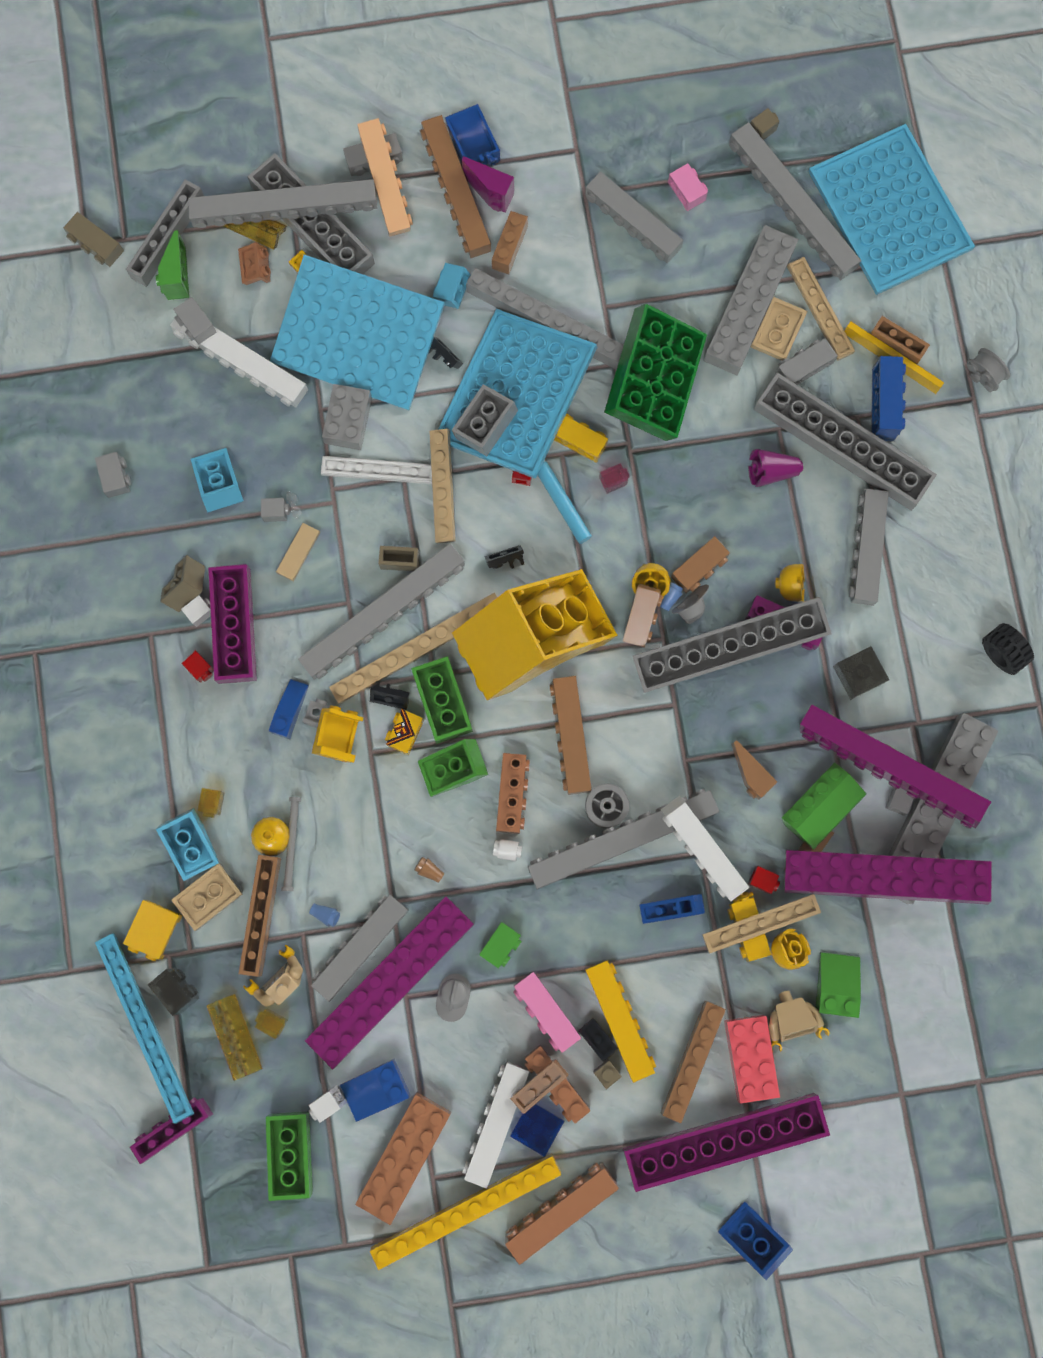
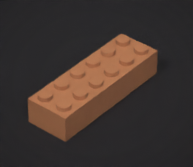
(403, 1158)
(560, 1213)

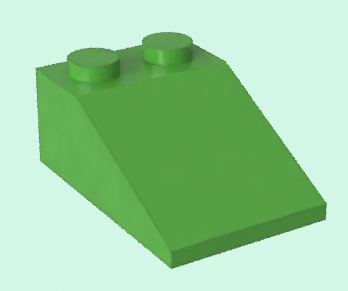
(173, 270)
(453, 767)
(839, 985)

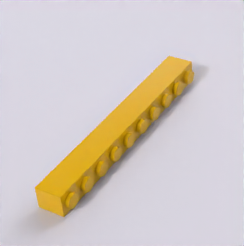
(465, 1211)

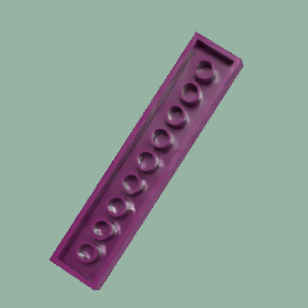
(894, 767)
(888, 877)
(389, 982)
(726, 1141)

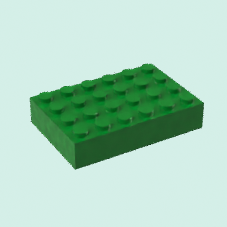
(655, 372)

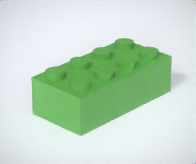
(442, 700)
(289, 1156)

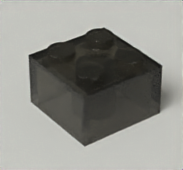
(861, 673)
(174, 991)

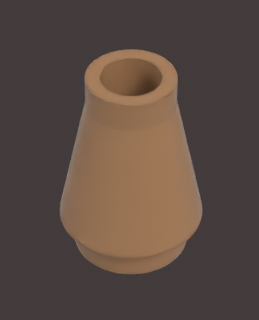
(429, 870)

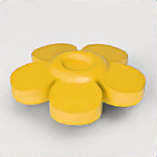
(742, 897)

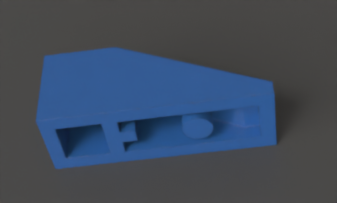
(288, 709)
(672, 908)

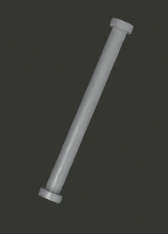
(291, 844)

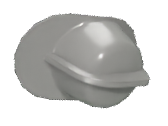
(693, 606)
(453, 997)

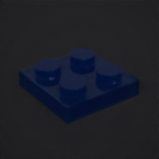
(537, 1129)

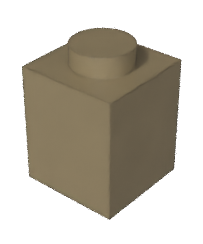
(765, 123)
(607, 1074)

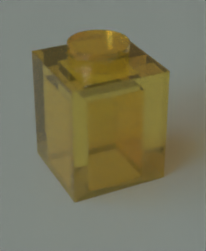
(210, 802)
(270, 1023)

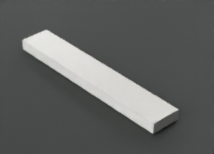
(376, 470)

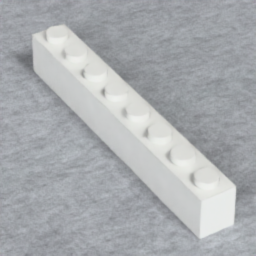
(249, 364)

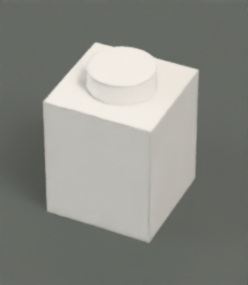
(197, 610)

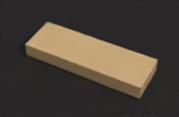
(298, 552)

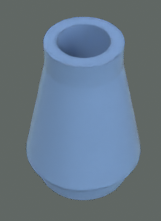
(671, 597)
(327, 915)

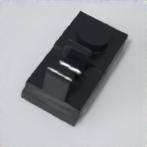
(450, 358)
(499, 558)
(389, 697)
(598, 1039)

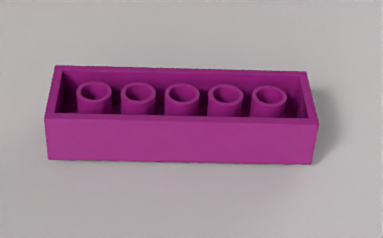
(232, 624)

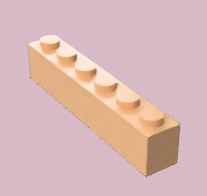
(384, 177)

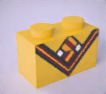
(404, 731)

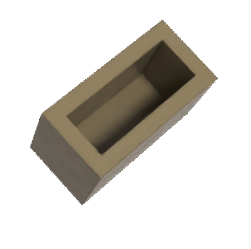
(398, 558)

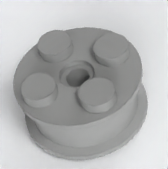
(988, 369)
(607, 817)

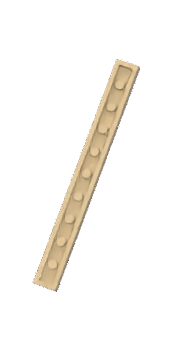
(405, 653)

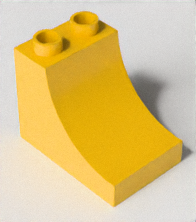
(532, 632)

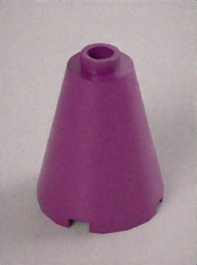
(772, 467)

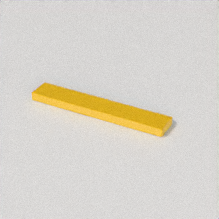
(881, 349)

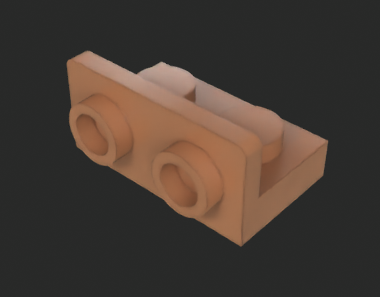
(254, 263)

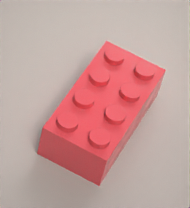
(751, 1059)

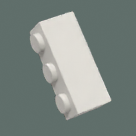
(327, 1104)

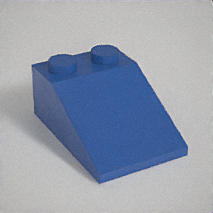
(375, 1090)
(755, 1240)

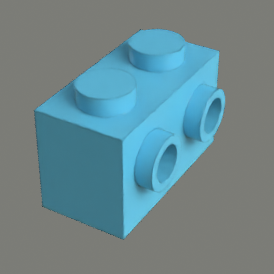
(451, 285)

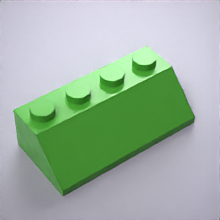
(823, 806)

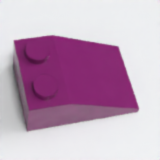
(492, 185)

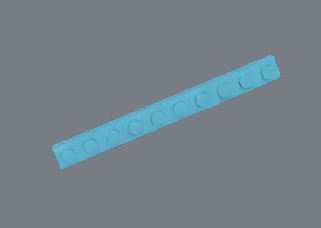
(144, 1028)

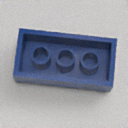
(888, 397)

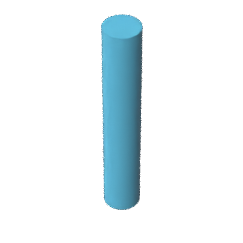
(563, 503)

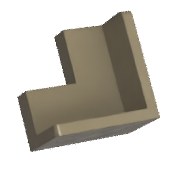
(185, 585)

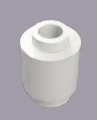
(507, 849)

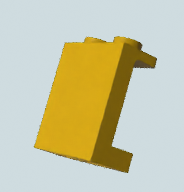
(336, 734)
(151, 930)

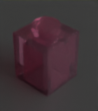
(614, 478)

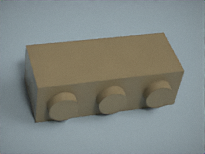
(93, 240)

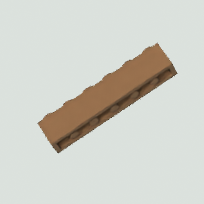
(571, 735)
(260, 916)
(692, 1061)

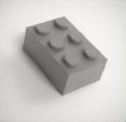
(347, 417)
(485, 420)

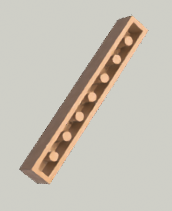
(456, 187)

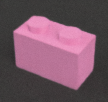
(688, 186)

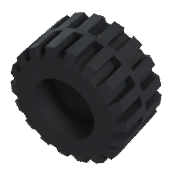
(1008, 649)

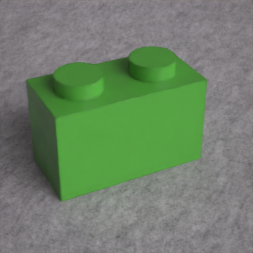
(500, 945)

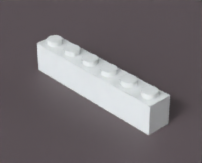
(705, 849)
(496, 1125)

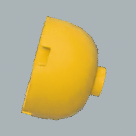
(653, 576)
(791, 582)
(270, 836)
(790, 950)

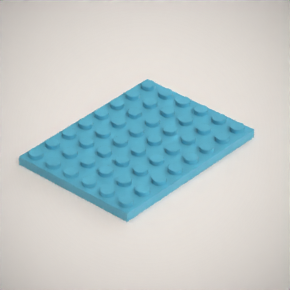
(891, 209)
(357, 331)
(537, 372)

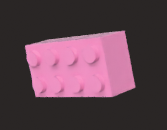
(547, 1011)

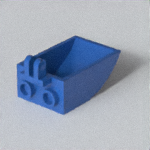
(473, 136)

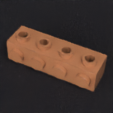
(511, 793)
(563, 1093)

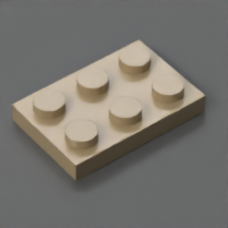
(779, 329)
(207, 897)

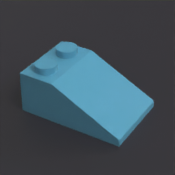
(216, 480)
(188, 844)

